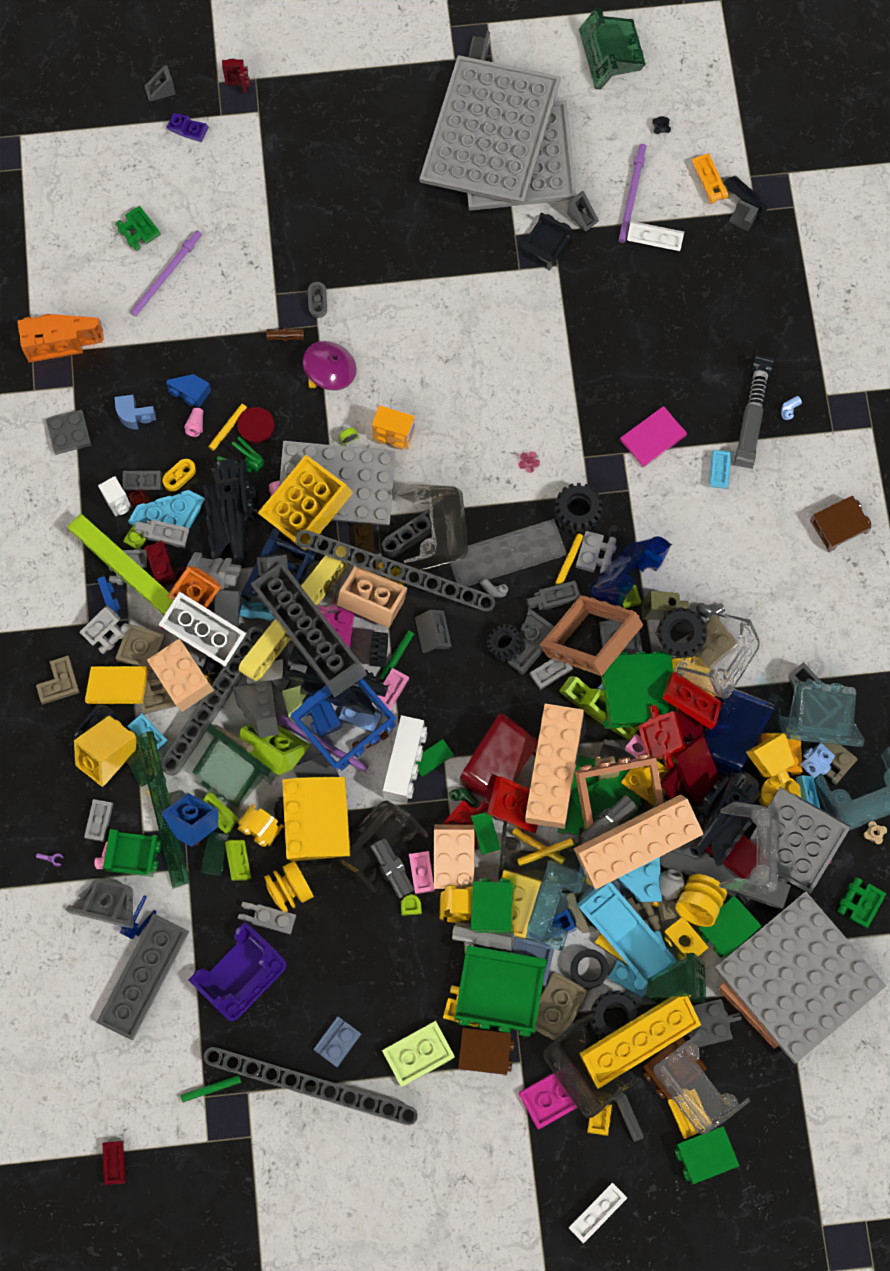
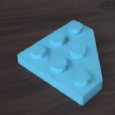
(175, 510)
(644, 882)

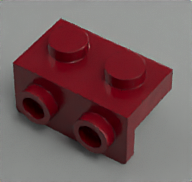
(236, 73)

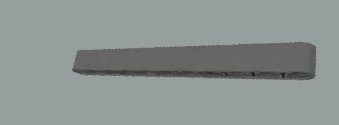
(405, 570)
(302, 1079)

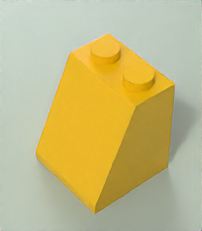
(104, 749)

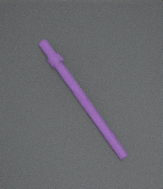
(639, 163)
(187, 247)
(284, 722)

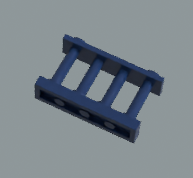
(276, 540)

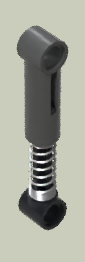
(753, 413)

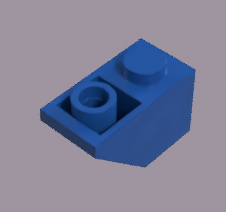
(190, 388)

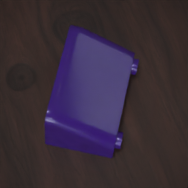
(240, 974)

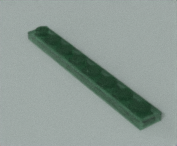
(161, 800)

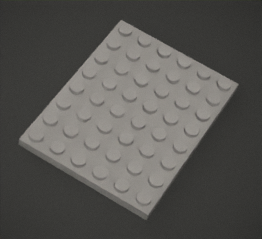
(490, 130)

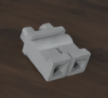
(220, 569)

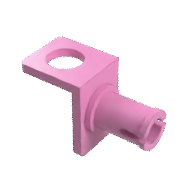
(635, 743)

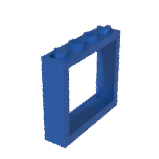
(358, 750)

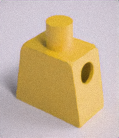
(773, 757)

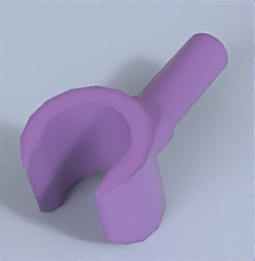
(50, 858)

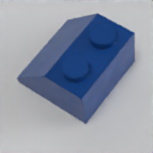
(191, 819)

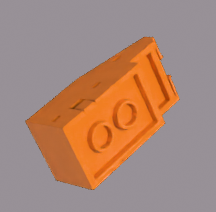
(58, 335)

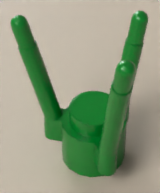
(253, 459)

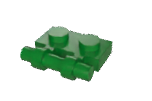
(142, 225)
(867, 905)

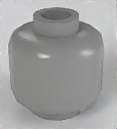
(671, 884)

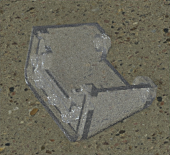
(726, 674)

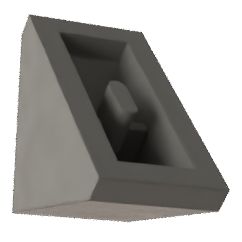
(160, 85)
(582, 212)

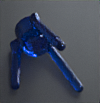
(131, 933)

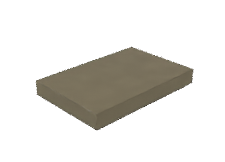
(559, 1005)

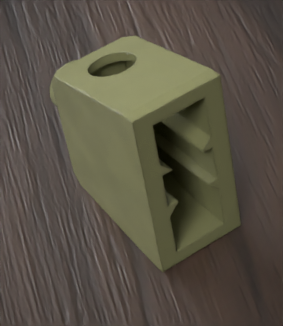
(659, 603)

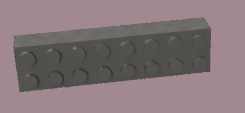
(308, 629)

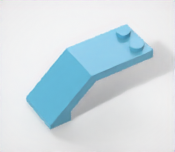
(626, 931)

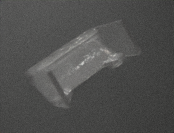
(765, 874)
(693, 1089)

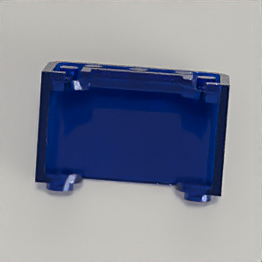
(615, 582)
(737, 729)

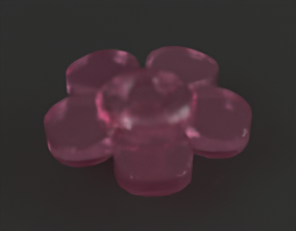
(529, 462)

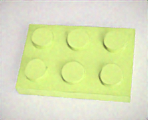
(418, 1054)

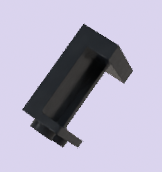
(546, 241)

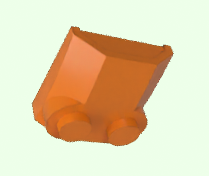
(196, 585)

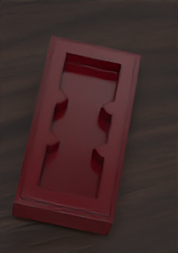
(114, 1163)

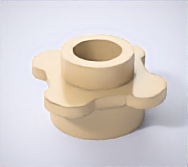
(877, 838)

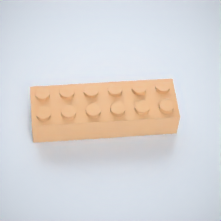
(554, 766)
(638, 841)

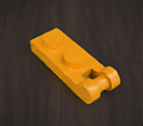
(709, 178)

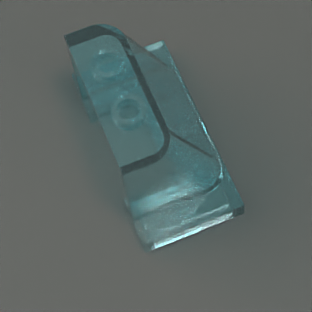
(822, 714)
(540, 923)

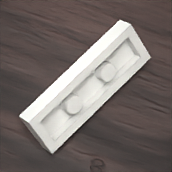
(655, 236)
(597, 1212)

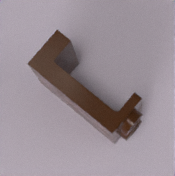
(840, 523)
(485, 1051)
(648, 1071)

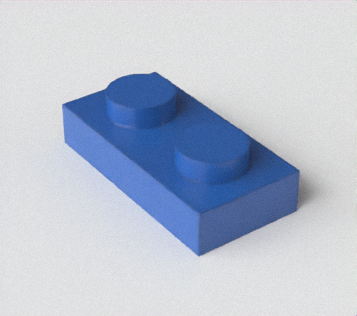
(107, 589)

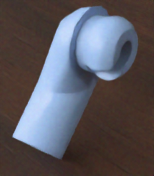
(788, 406)

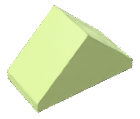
(293, 699)

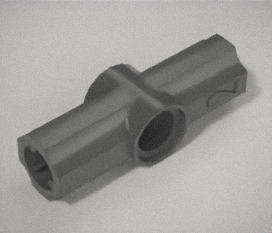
(610, 818)
(392, 868)

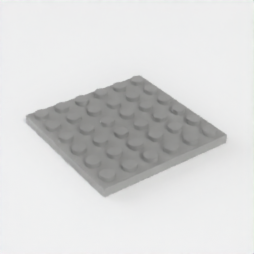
(554, 170)
(800, 977)

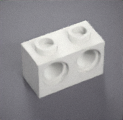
(115, 496)

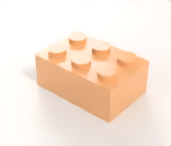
(372, 596)
(180, 675)
(453, 856)

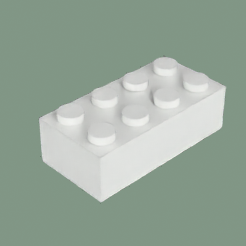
(202, 629)
(405, 754)

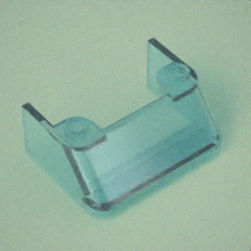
(861, 810)

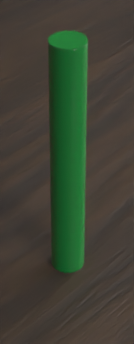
(397, 654)
(210, 1088)

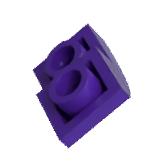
(187, 128)

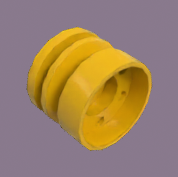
(288, 886)
(701, 900)

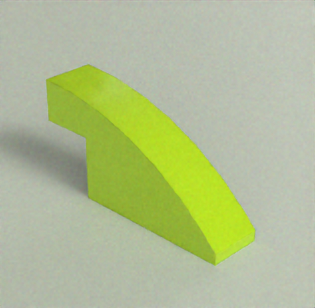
(592, 703)

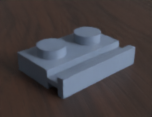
(337, 1041)

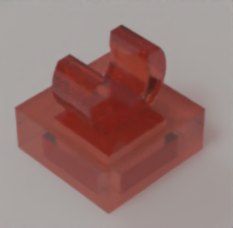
(137, 497)

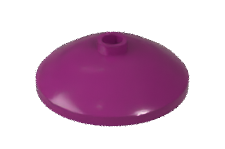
(324, 370)

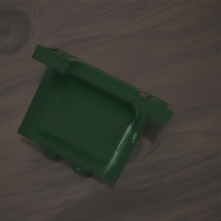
(610, 47)
(230, 769)
(681, 979)

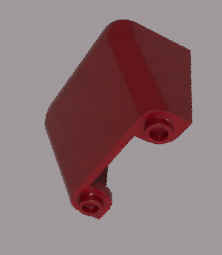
(500, 753)

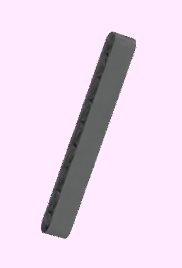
(205, 707)

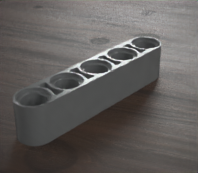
(411, 529)

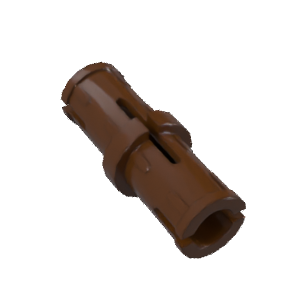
(285, 334)

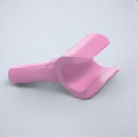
(99, 862)

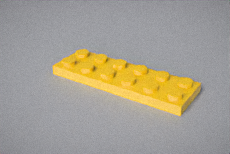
(639, 1039)

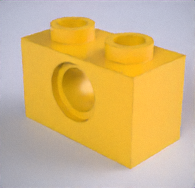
(683, 929)

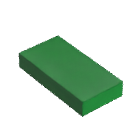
(434, 757)
(485, 833)

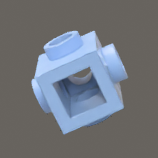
(817, 760)

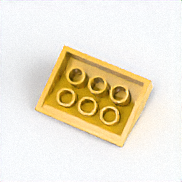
(305, 501)
(316, 818)

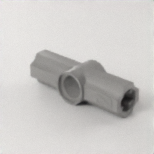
(499, 941)

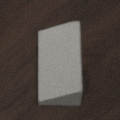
(274, 672)

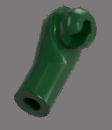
(461, 794)

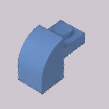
(130, 415)

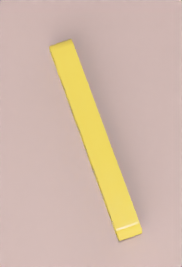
(274, 638)

